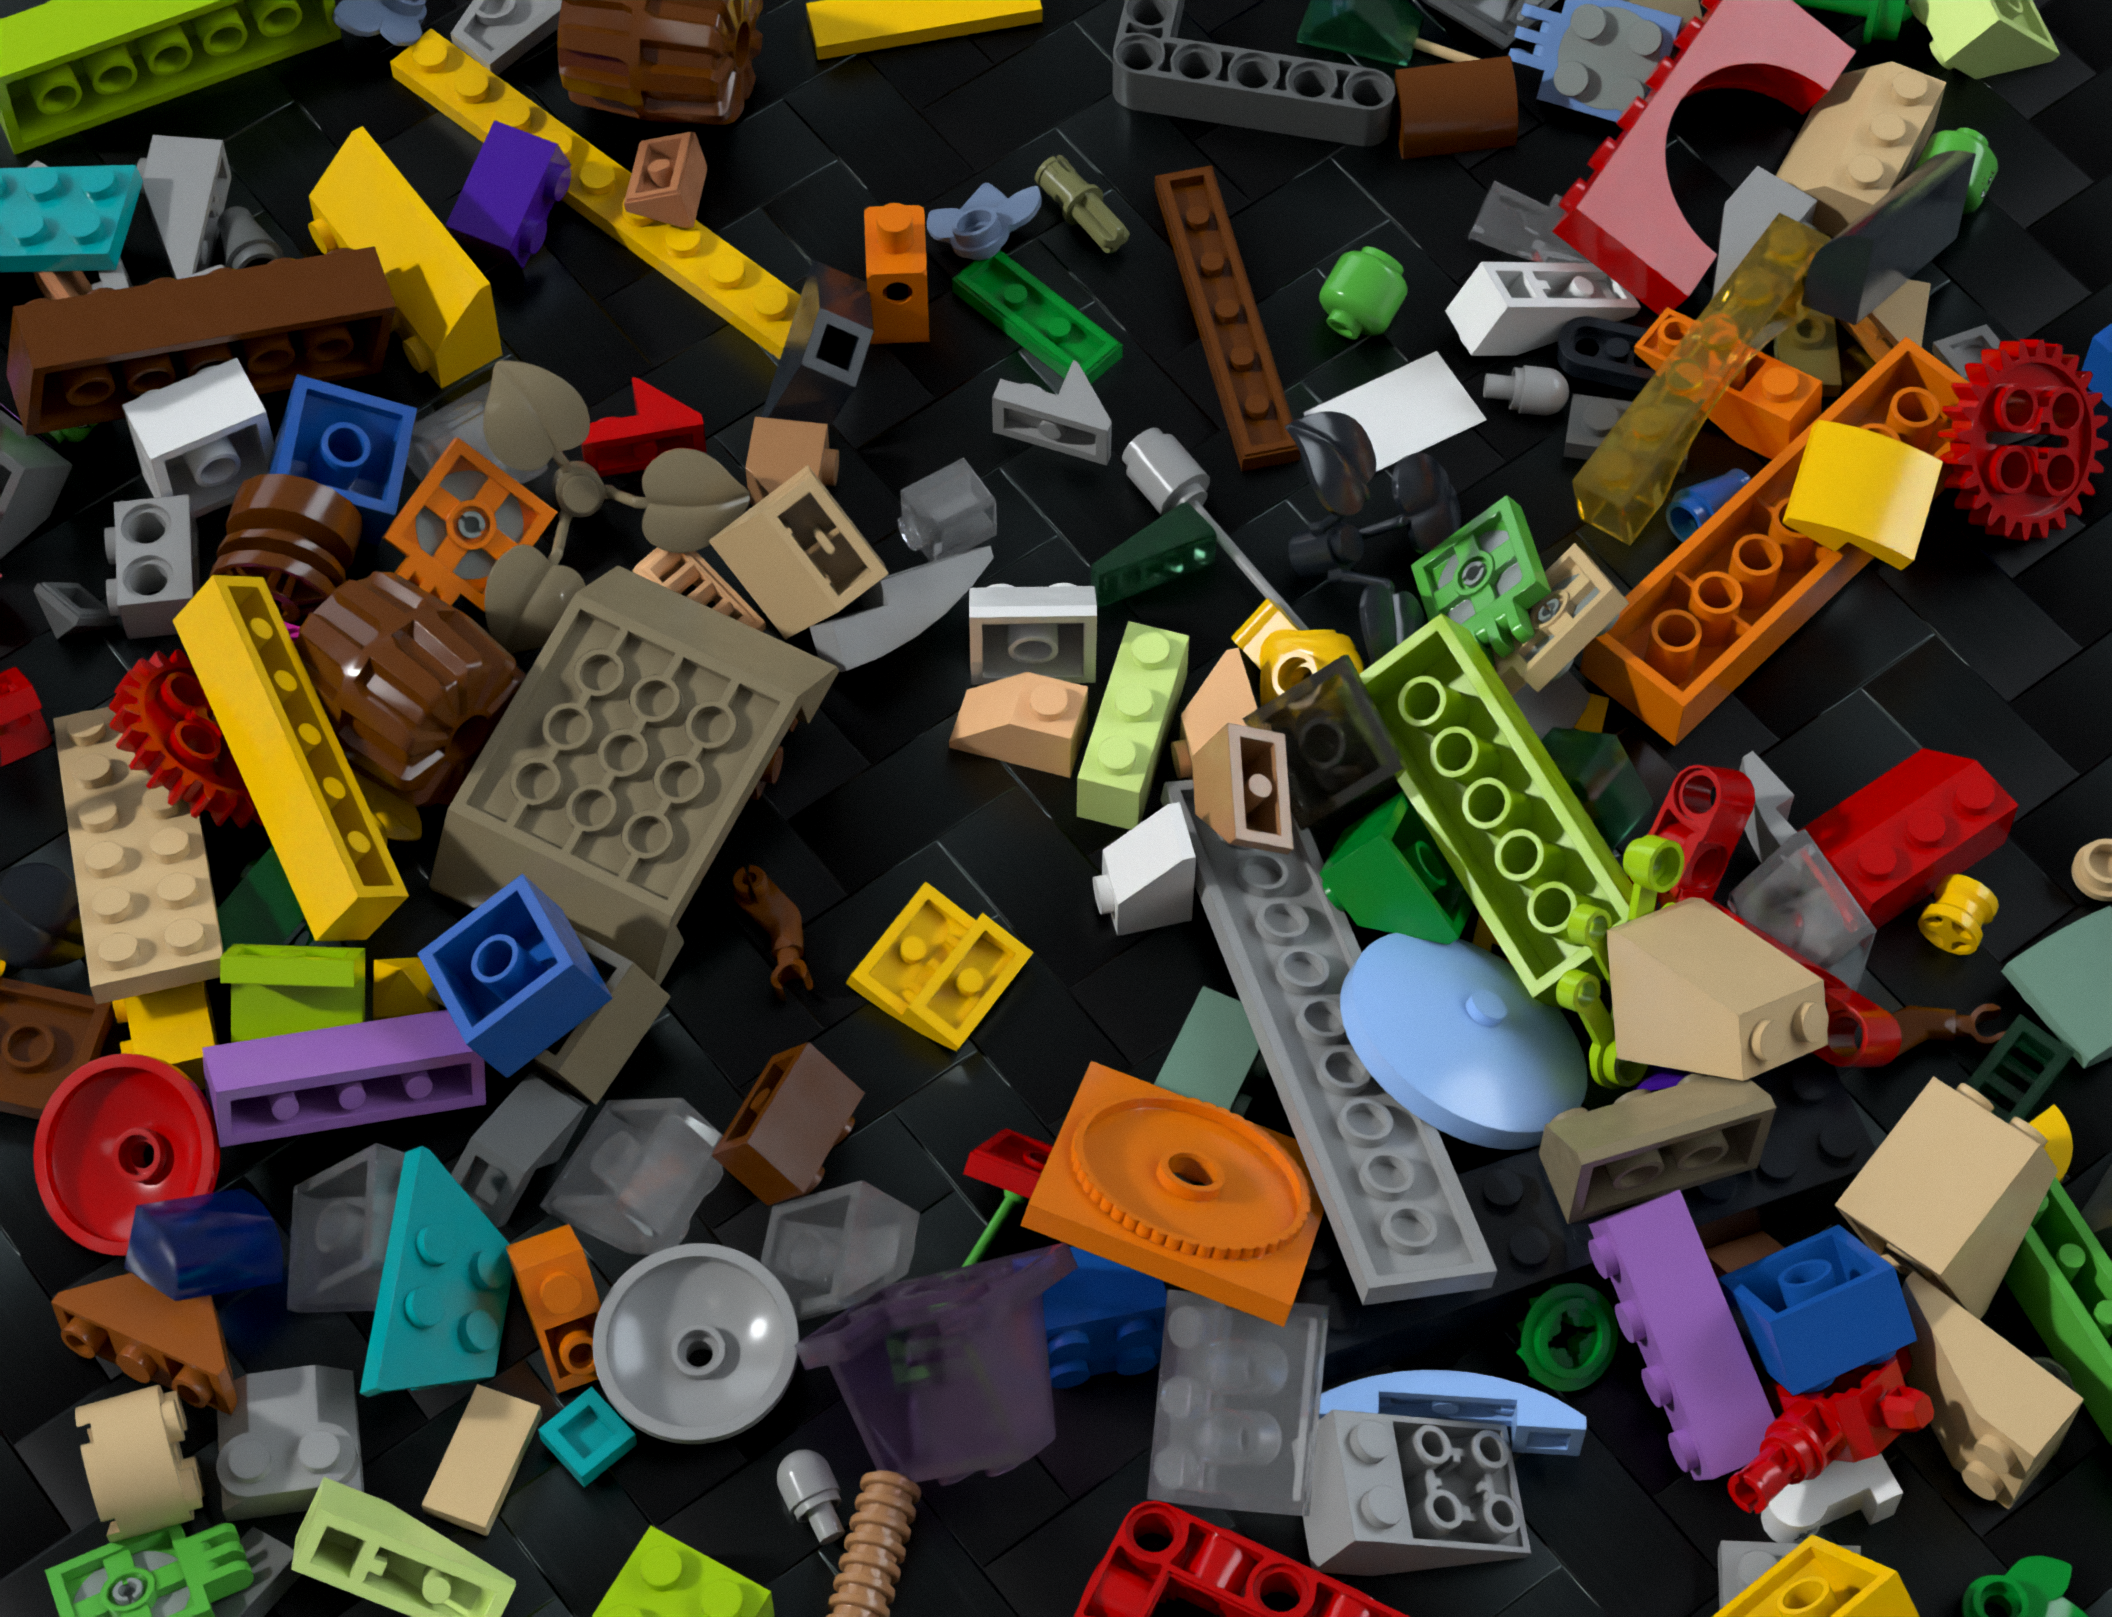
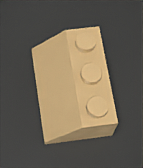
(1862, 140)

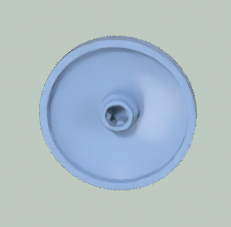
(1461, 1040)

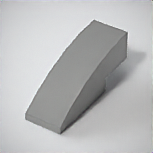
(898, 609)

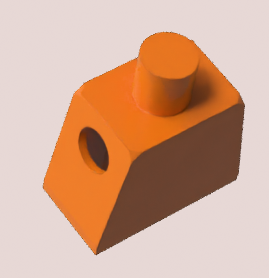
(897, 255)

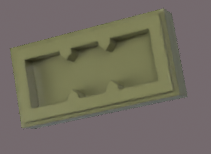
(1813, 350)

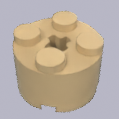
(138, 1462)

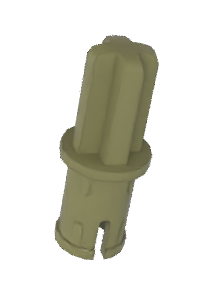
(1081, 203)

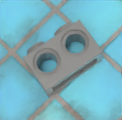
(162, 566)

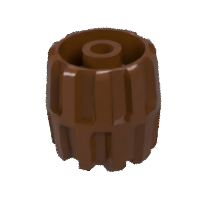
(660, 57)
(406, 684)

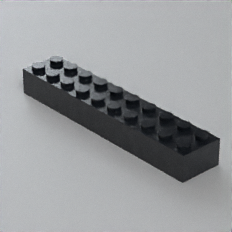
(1804, 1169)

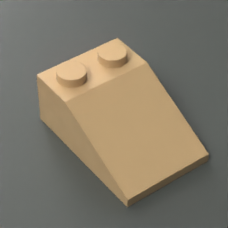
(1990, 1401)

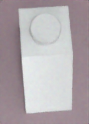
(1148, 874)

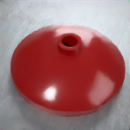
(95, 1143)

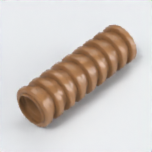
(875, 1546)

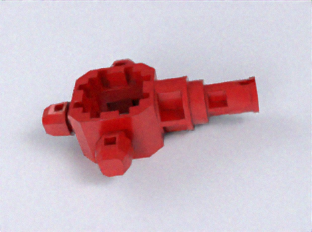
(1839, 1423)

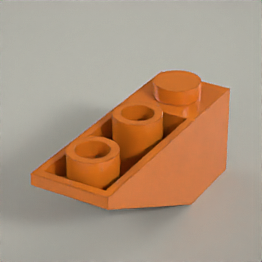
(1762, 405)

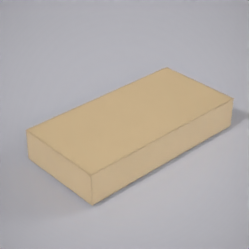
(482, 1460)

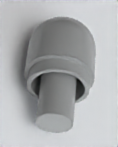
(1529, 390)
(811, 1493)

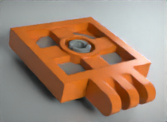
(463, 523)

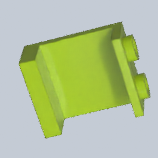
(292, 988)

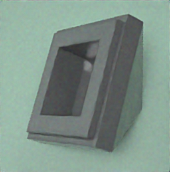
(72, 609)

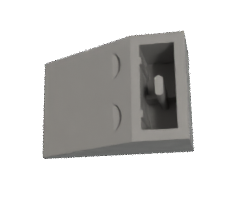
(1411, 1495)

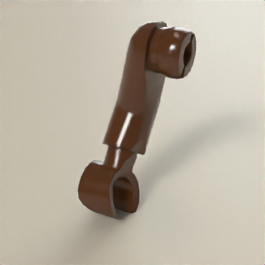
(780, 919)
(1943, 1024)

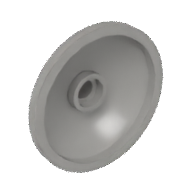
(686, 1303)

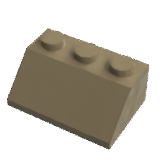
(1654, 1143)

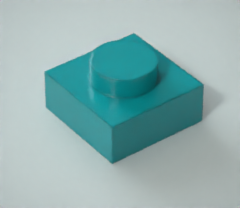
(587, 1436)

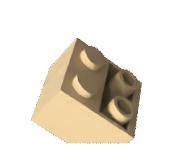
(799, 554)

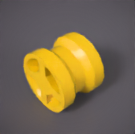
(1958, 914)

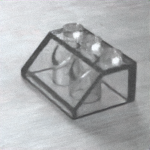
(1237, 1407)

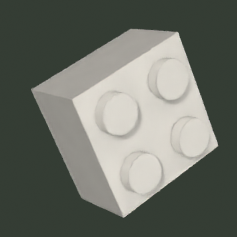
(201, 436)

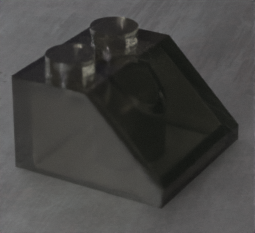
(1334, 745)

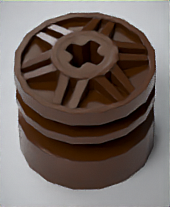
(293, 537)

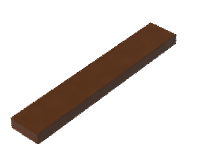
(1227, 318)

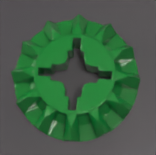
(1588, 1350)

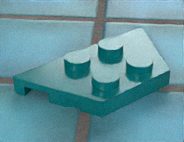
(438, 1288)

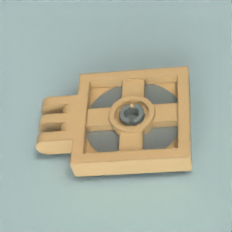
(1564, 622)

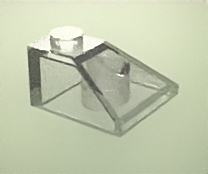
(839, 1246)

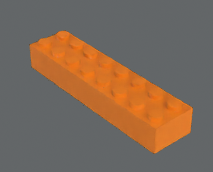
(1746, 575)

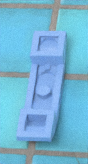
(1536, 1419)

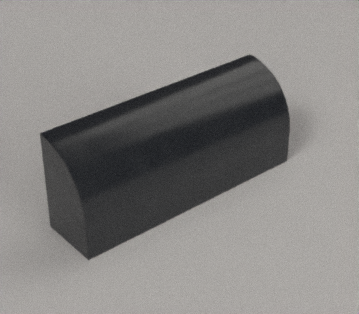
(1890, 240)

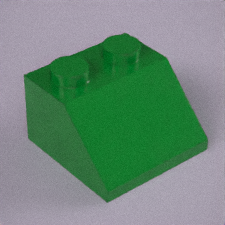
(1396, 876)

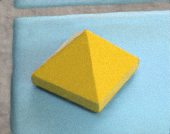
(401, 988)

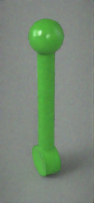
(994, 1227)

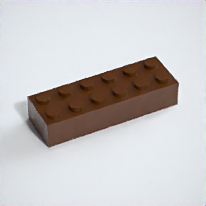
(95, 351)

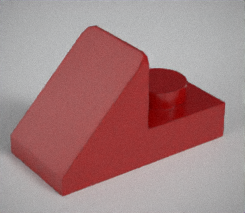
(632, 442)
(21, 721)

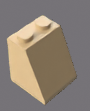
(1709, 995)
(1951, 1193)

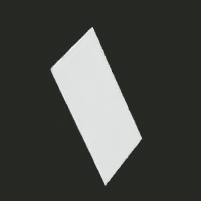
(1408, 408)

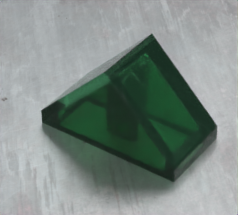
(1363, 28)
(1600, 779)

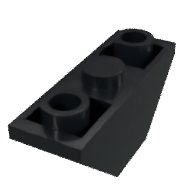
(822, 348)

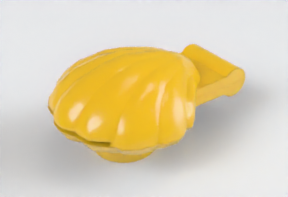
(1286, 652)

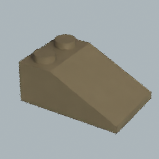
(600, 1045)

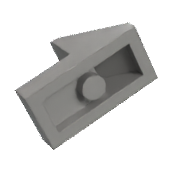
(1064, 422)

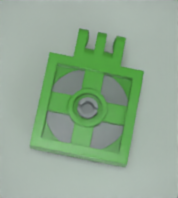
(1486, 578)
(153, 1575)

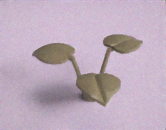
(537, 418)

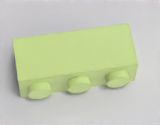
(1132, 726)

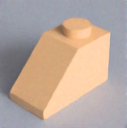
(1220, 700)
(1024, 722)

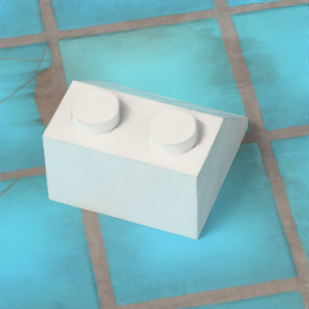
(1033, 631)

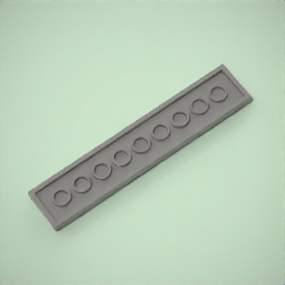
(1369, 1157)

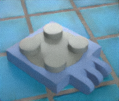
(1596, 52)

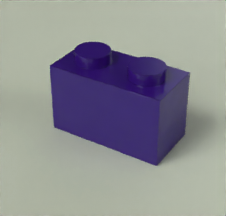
(510, 195)

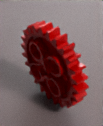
(2024, 391)
(179, 739)

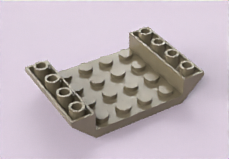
(626, 763)

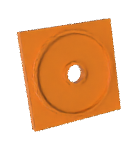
(1117, 1194)

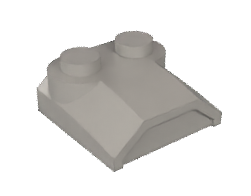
(286, 1438)

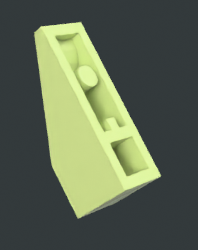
(393, 1558)

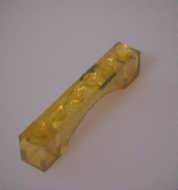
(1643, 451)

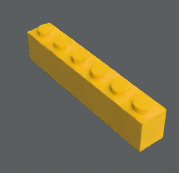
(290, 758)

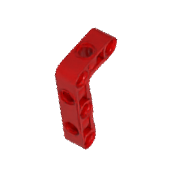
(1708, 840)
(1209, 1570)

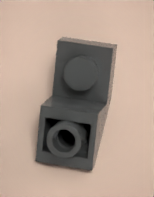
(514, 1142)

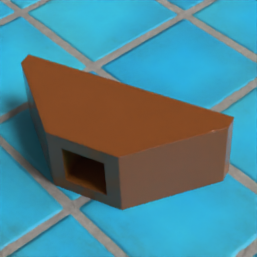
(151, 1337)

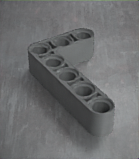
(1244, 85)

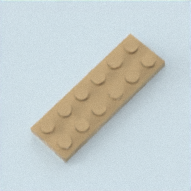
(136, 868)

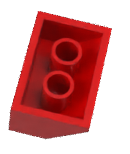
(1913, 829)

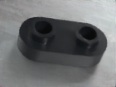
(1612, 352)

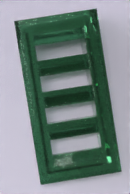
(1156, 555)
(2037, 1045)

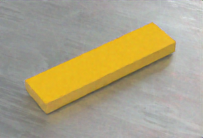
(872, 25)

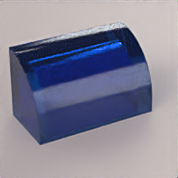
(205, 1245)

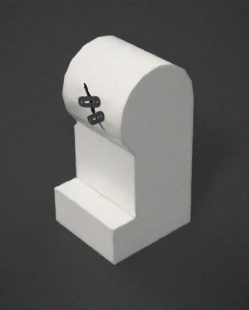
(1832, 1495)

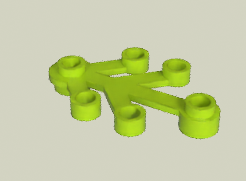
(1654, 867)

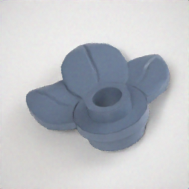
(395, 19)
(984, 220)

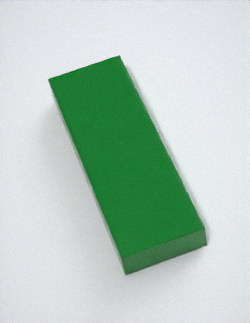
(1036, 316)

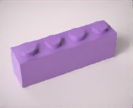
(340, 1077)
(1684, 1335)

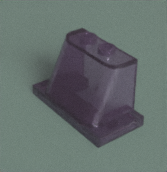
(949, 1367)

